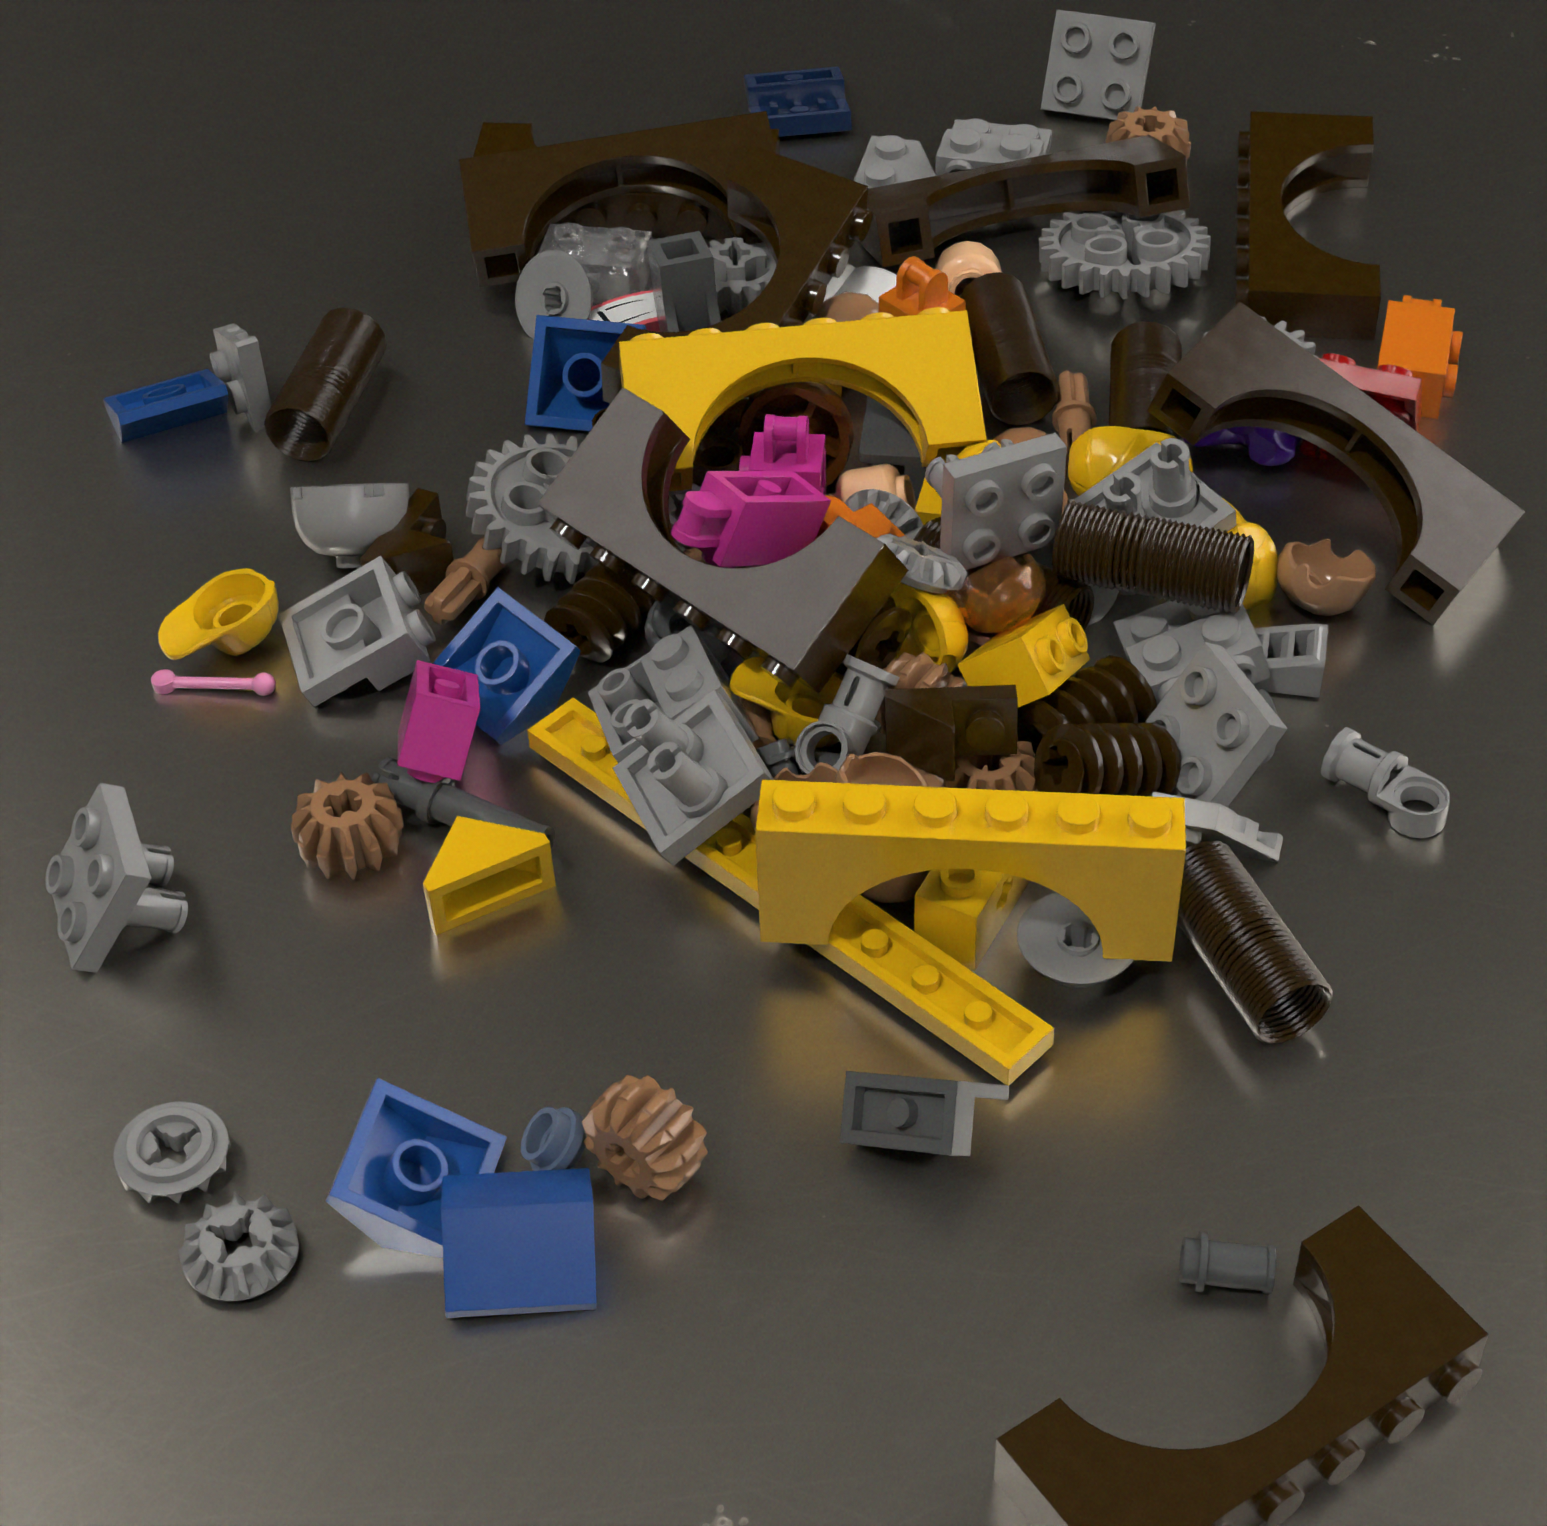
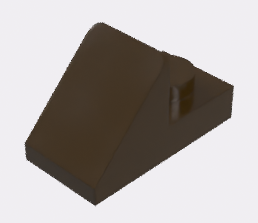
(416, 543)
(947, 722)

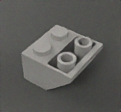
(672, 676)

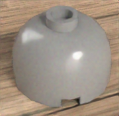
(347, 517)

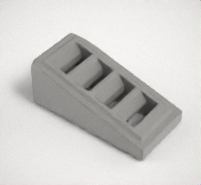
(1294, 658)

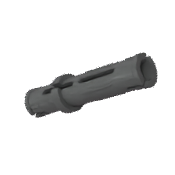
(445, 802)

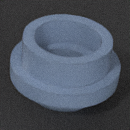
(553, 1139)

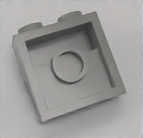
(980, 144)
(357, 632)
(1170, 635)

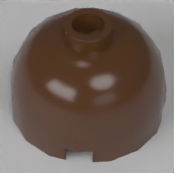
(812, 399)

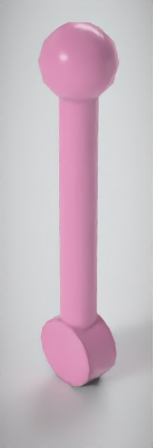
(165, 682)

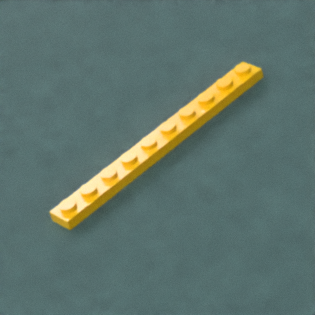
(863, 938)

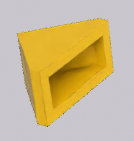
(485, 870)

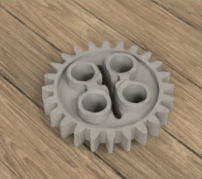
(1124, 251)
(505, 507)

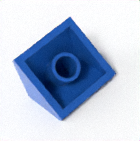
(567, 371)
(518, 1242)

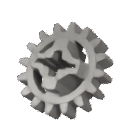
(740, 272)

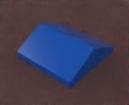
(167, 404)
(517, 662)
(397, 1165)

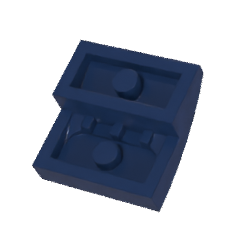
(800, 100)

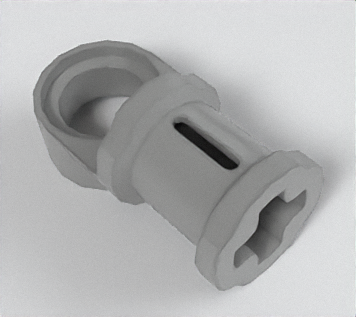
(849, 714)
(1388, 783)

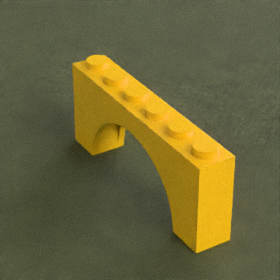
(909, 364)
(1100, 851)

